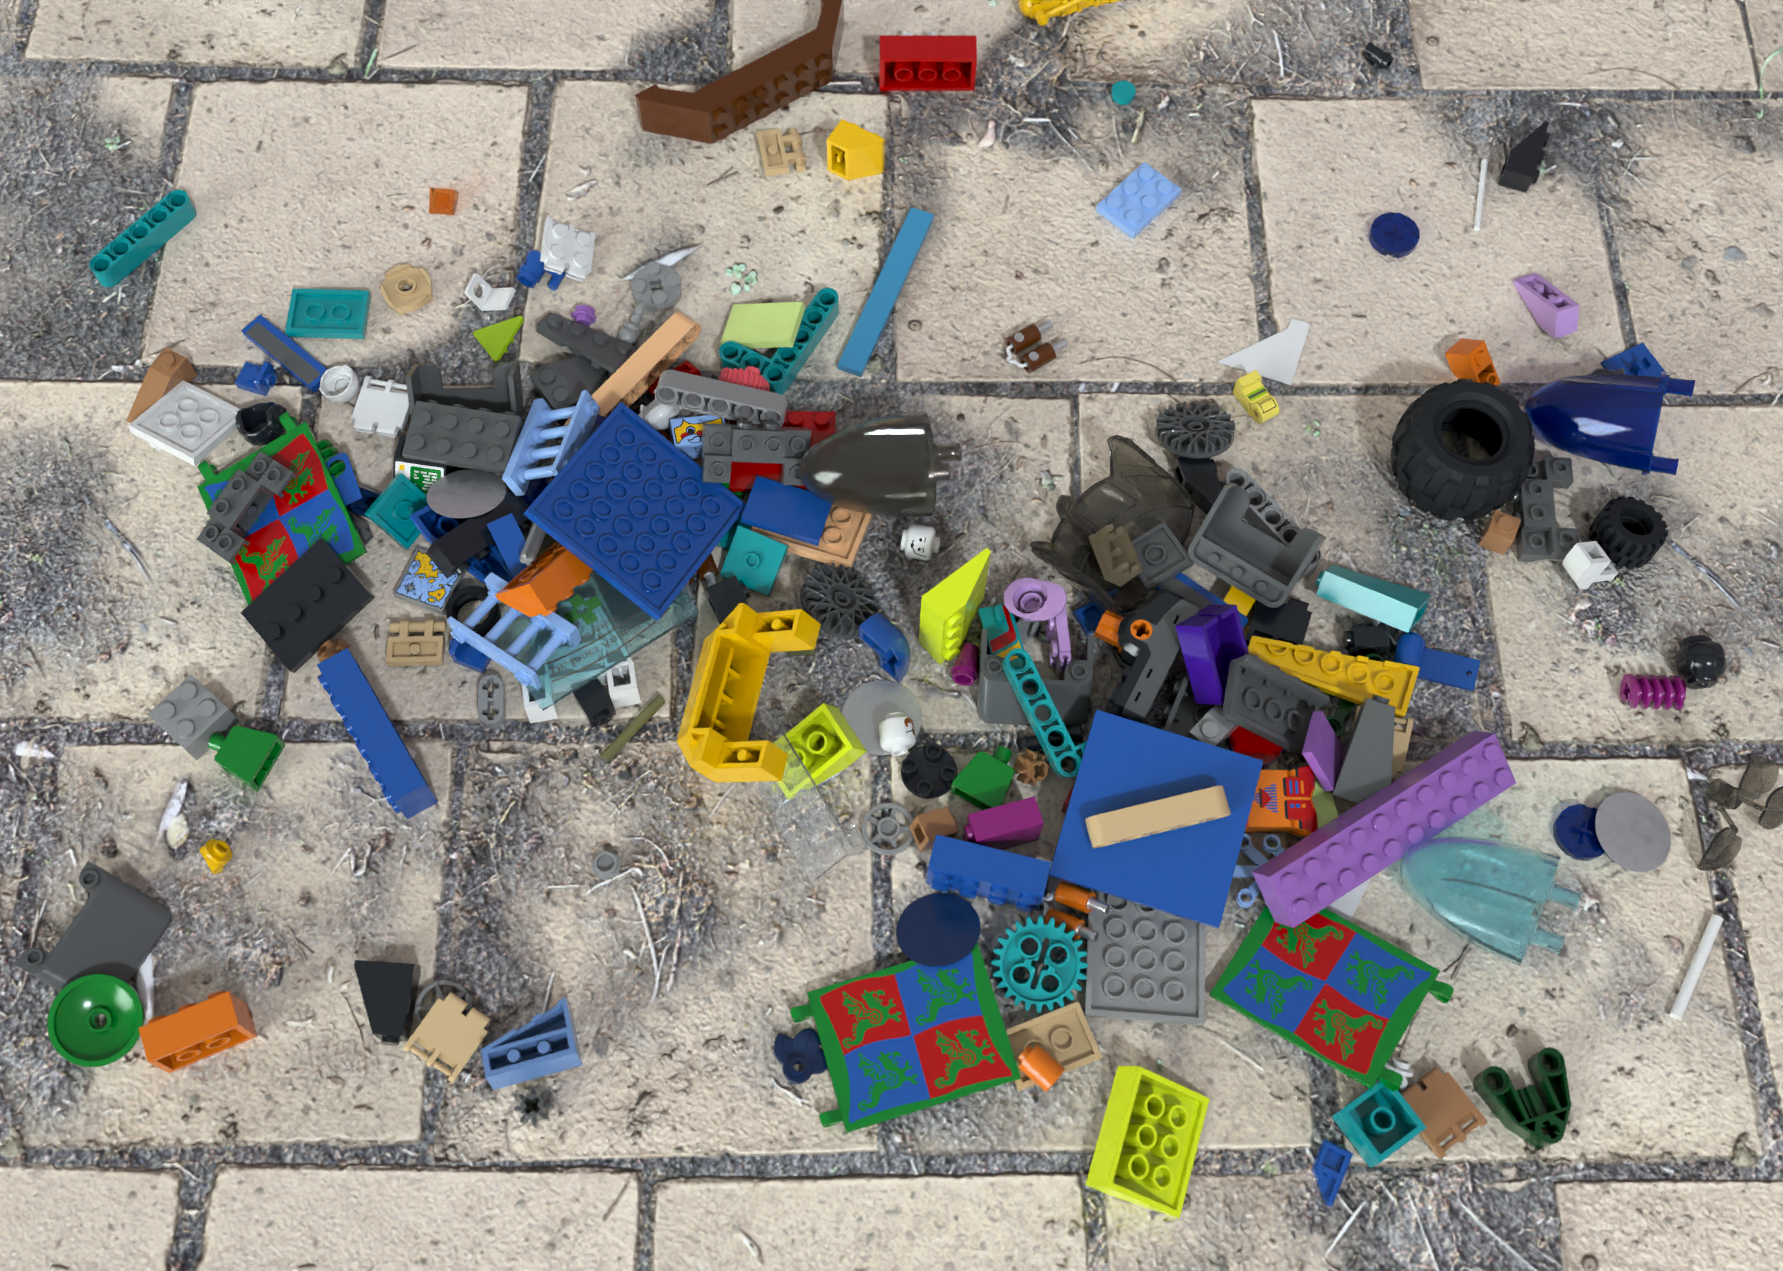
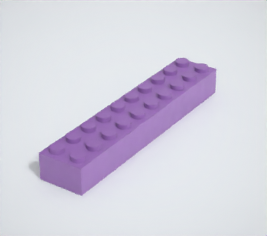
(1383, 828)

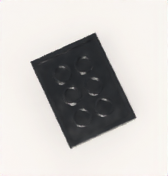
(307, 605)

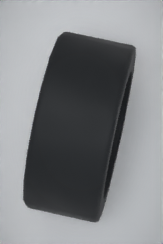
(469, 594)

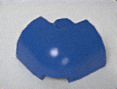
(888, 643)

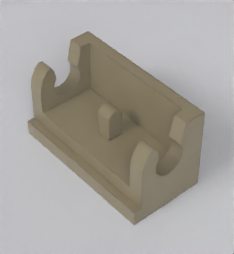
(1115, 554)

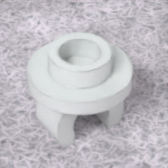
(1402, 1067)

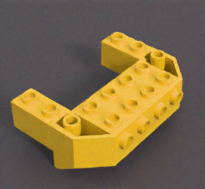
(728, 690)

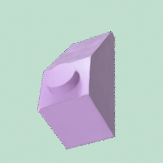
(1549, 306)

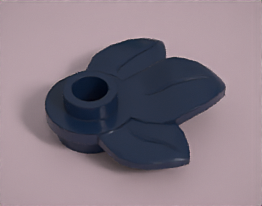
(801, 1051)

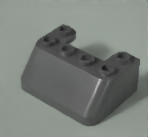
(426, 383)
(1248, 555)

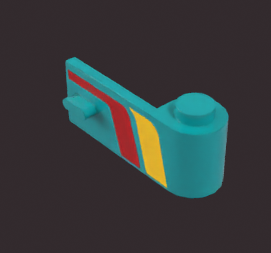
(1001, 632)

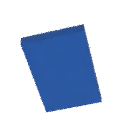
(786, 511)

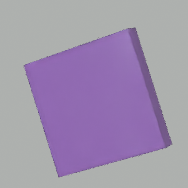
(1323, 751)

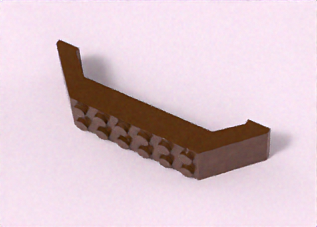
(750, 90)

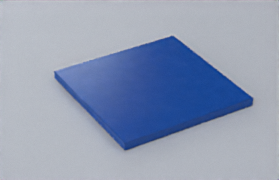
(1170, 871)

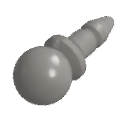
(630, 331)

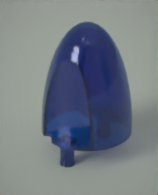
(1606, 417)

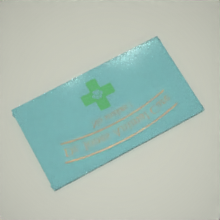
(609, 632)

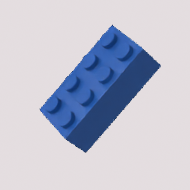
(987, 873)

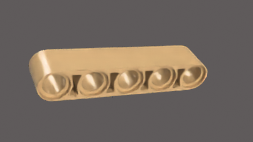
(1157, 816)

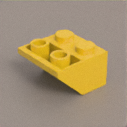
(854, 152)

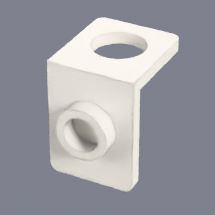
(491, 297)

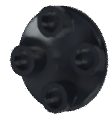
(928, 771)

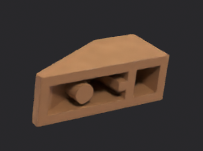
(160, 378)

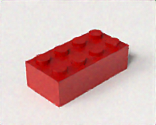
(927, 63)

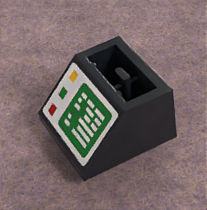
(420, 473)

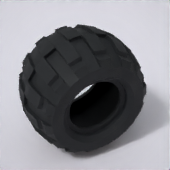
(1444, 481)

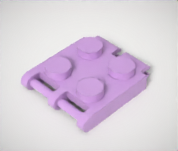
(1058, 635)

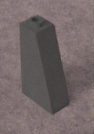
(1369, 752)

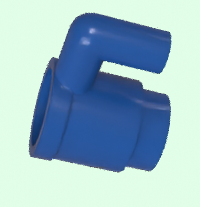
(533, 270)

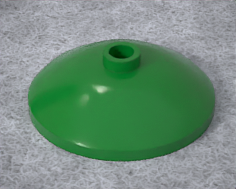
(74, 1022)

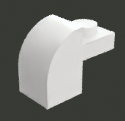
(1588, 564)

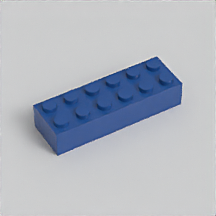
(375, 735)

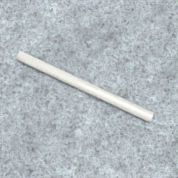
(1480, 197)

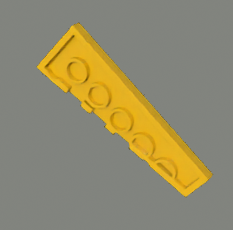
(1340, 674)

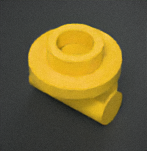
(216, 854)

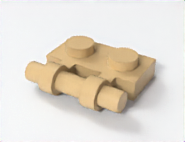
(773, 152)
(416, 650)

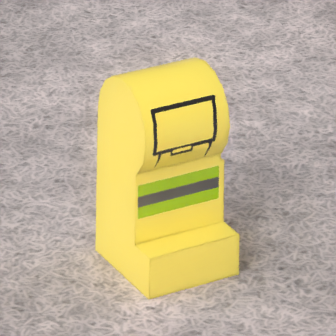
(1255, 398)

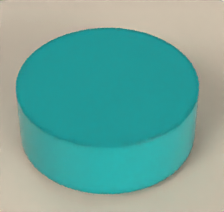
(1123, 92)

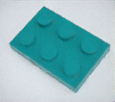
(328, 313)

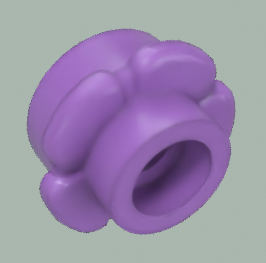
(584, 314)

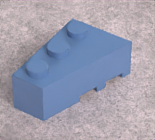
(534, 1050)

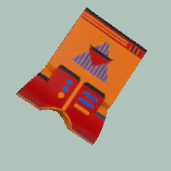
(1284, 803)

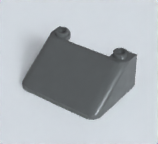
(107, 935)

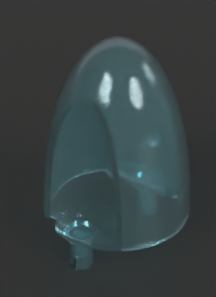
(1487, 892)

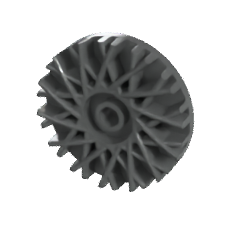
(1195, 431)
(838, 600)

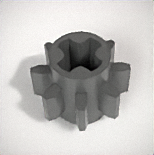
(531, 1115)

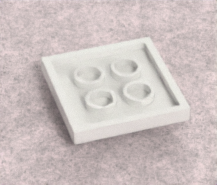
(186, 422)

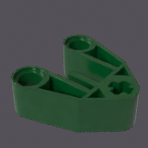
(1534, 1106)

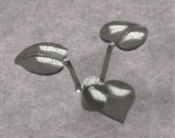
(1757, 779)

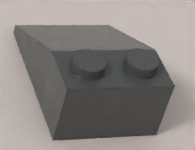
(564, 381)

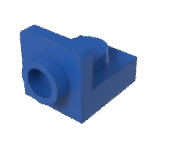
(256, 378)
(468, 656)

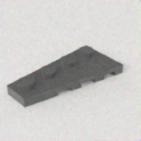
(597, 346)

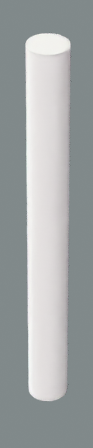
(1696, 967)

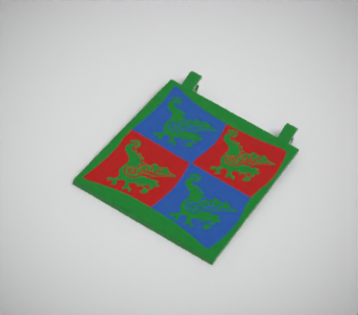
(289, 524)
(1330, 991)
(909, 1039)

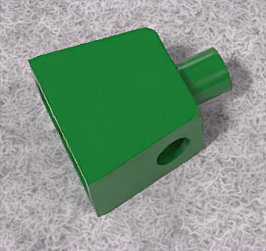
(247, 754)
(985, 779)

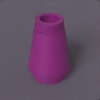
(966, 665)

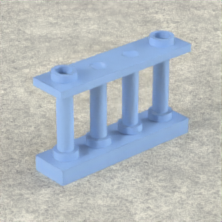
(538, 430)
(560, 629)

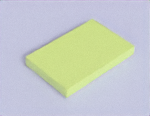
(764, 324)

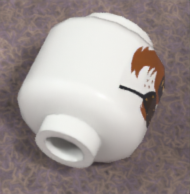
(896, 733)

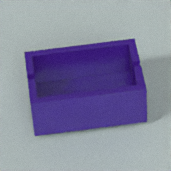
(1208, 646)

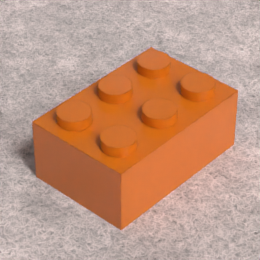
(197, 1031)

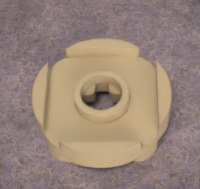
(410, 300)

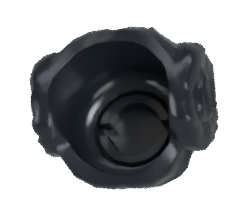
(260, 423)
(1700, 661)

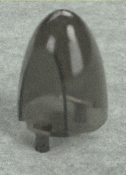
(880, 466)

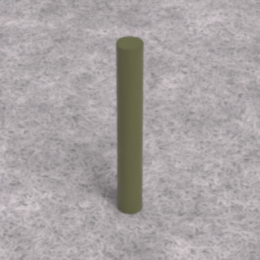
(632, 728)

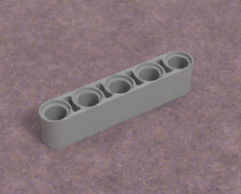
(720, 398)
(1267, 510)

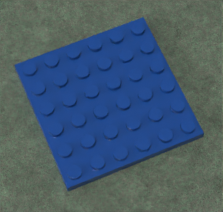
(636, 511)

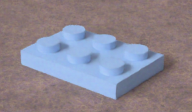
(1138, 200)

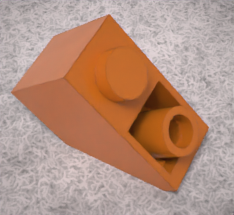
(1472, 361)

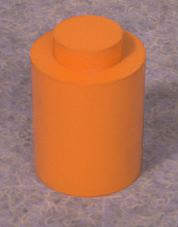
(1040, 1067)

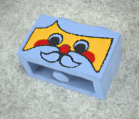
(687, 433)

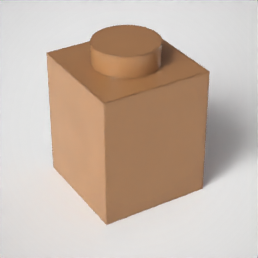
(1499, 532)
(931, 823)

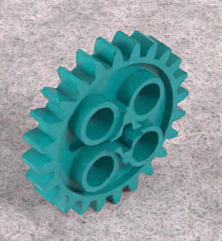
(1065, 970)

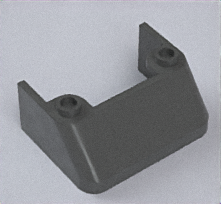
(1000, 705)

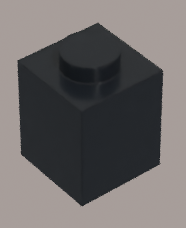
(595, 703)

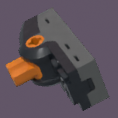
(1146, 648)

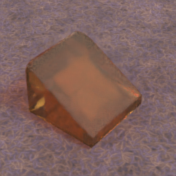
(443, 201)

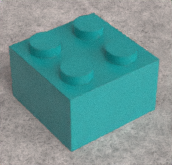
(1378, 1123)

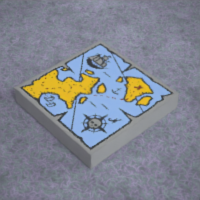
(426, 585)

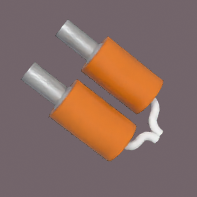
(1078, 899)

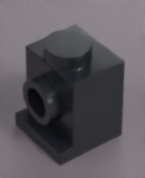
(1366, 639)

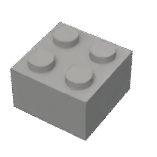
(193, 716)

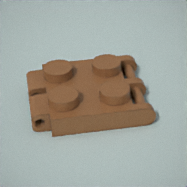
(1442, 1109)

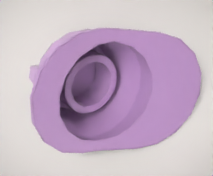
(1034, 599)

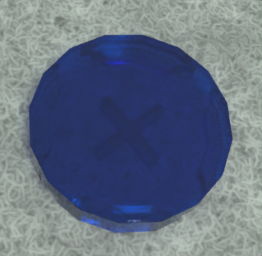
(1394, 234)
(1576, 833)

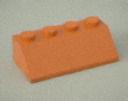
(545, 582)

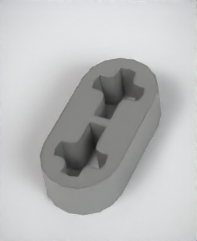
(498, 701)

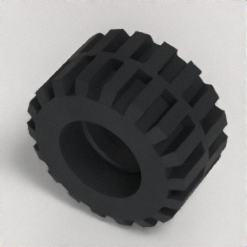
(1629, 531)

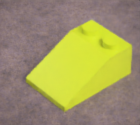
(825, 743)

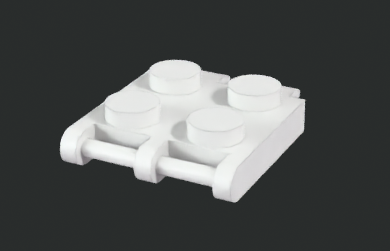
(567, 249)
(381, 408)

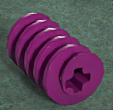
(1653, 691)

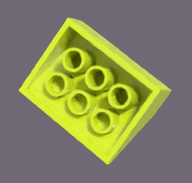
(952, 607)
(1148, 1140)

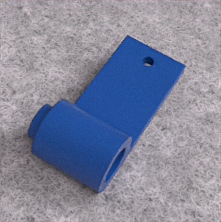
(1436, 665)

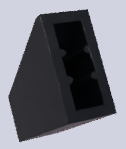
(389, 997)

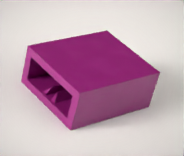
(1005, 825)

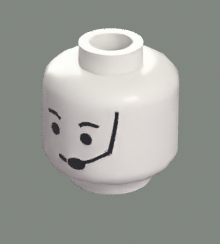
(919, 542)

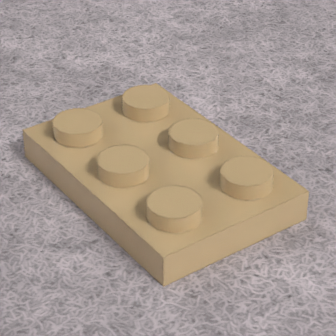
(1061, 1034)

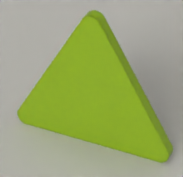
(498, 336)

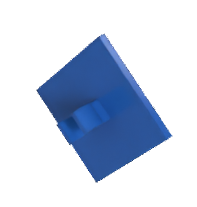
(1635, 361)

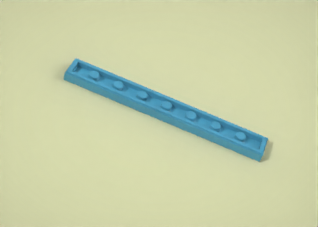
(885, 292)

